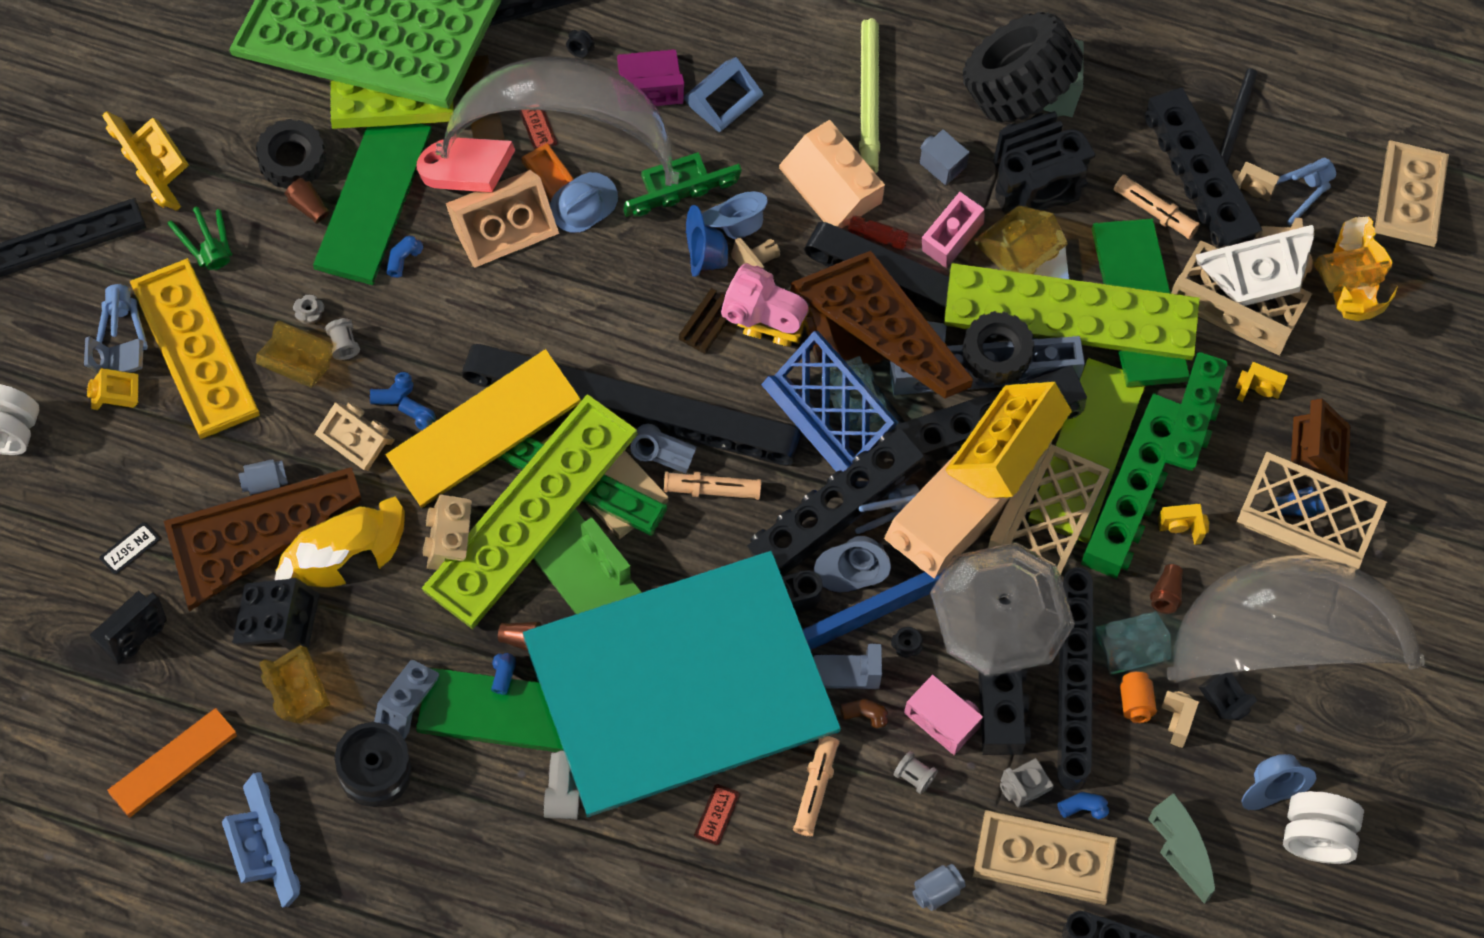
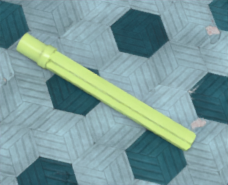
(869, 145)

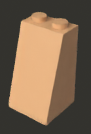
(942, 522)

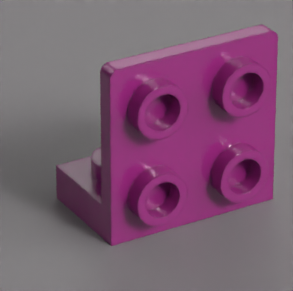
(655, 75)

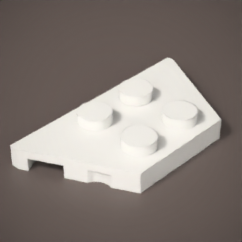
(1260, 267)

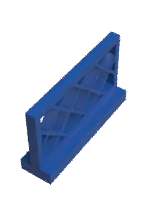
(808, 419)

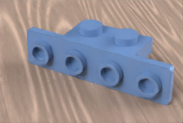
(259, 844)

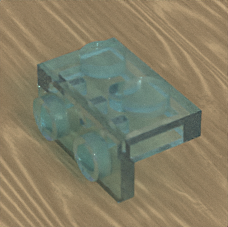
(1134, 642)

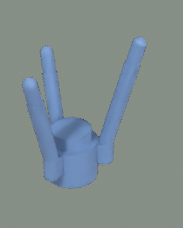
(1314, 174)
(117, 304)
(897, 500)

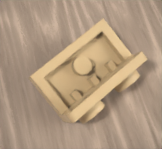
(449, 530)

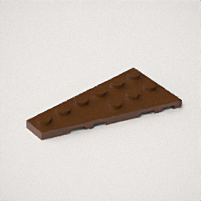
(877, 311)
(237, 537)

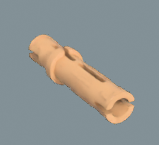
(1186, 226)
(712, 485)
(806, 821)

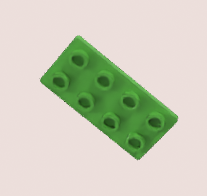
(585, 565)

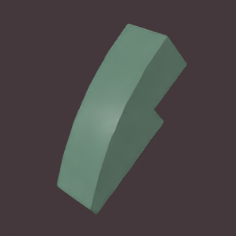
(1184, 846)

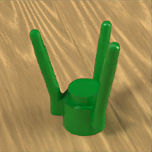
(213, 253)

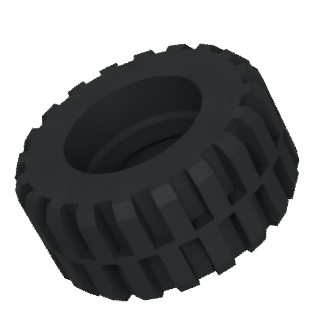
(1022, 67)

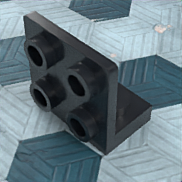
(276, 613)
(130, 626)

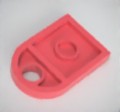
(470, 164)

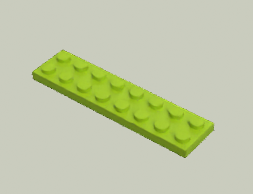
(1068, 308)
(530, 510)

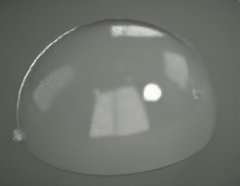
(566, 87)
(1292, 616)

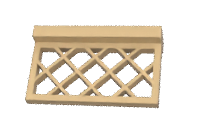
(1234, 317)
(1020, 504)
(1297, 537)

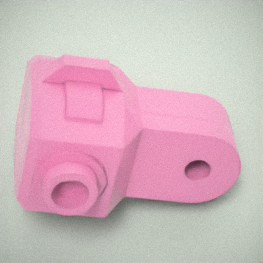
(756, 299)

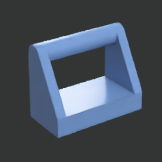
(732, 68)

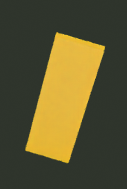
(194, 348)
(483, 428)

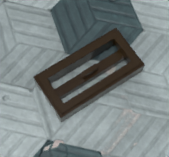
(695, 318)

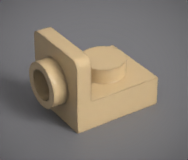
(1256, 181)
(1184, 711)

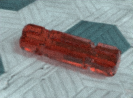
(878, 232)

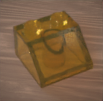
(1022, 240)

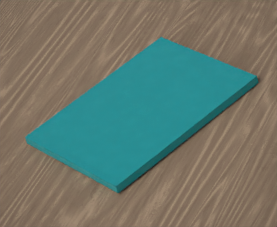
(680, 683)

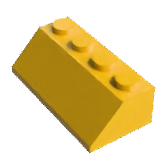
(1010, 438)

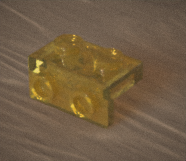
(1351, 269)
(295, 354)
(294, 685)

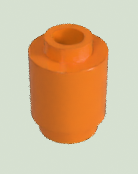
(1138, 697)

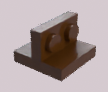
(1321, 441)

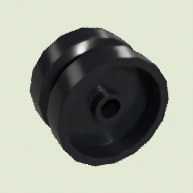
(354, 761)

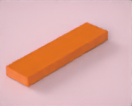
(172, 762)

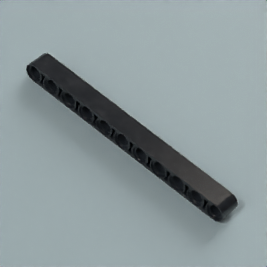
(641, 405)

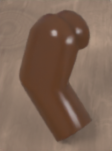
(867, 708)

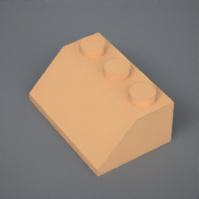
(832, 176)
(503, 219)

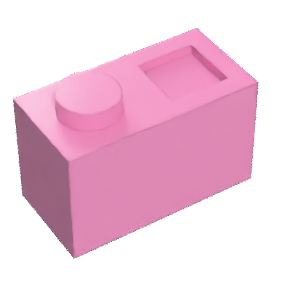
(953, 229)
(943, 714)

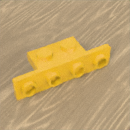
(153, 155)

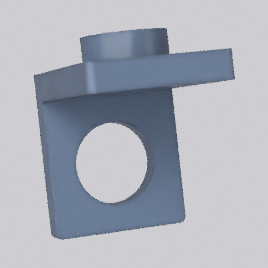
(122, 357)

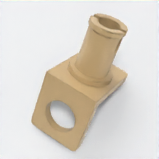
(757, 256)

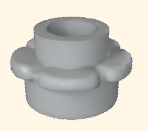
(308, 316)

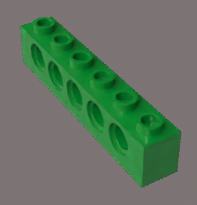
(1102, 553)

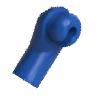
(407, 246)
(401, 387)
(422, 414)
(505, 667)
(1084, 801)

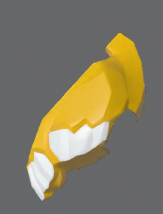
(1362, 301)
(328, 546)

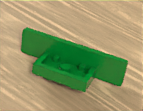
(692, 182)
(1196, 411)

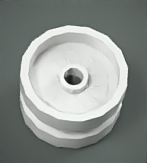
(17, 416)
(1323, 827)

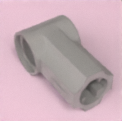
(562, 795)

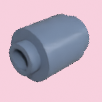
(262, 477)
(938, 887)

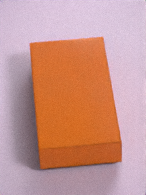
(549, 168)

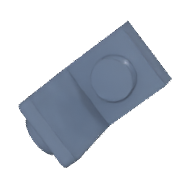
(851, 670)
(404, 696)

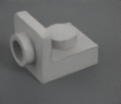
(1025, 783)

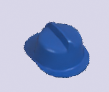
(706, 244)

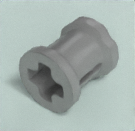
(342, 339)
(915, 772)

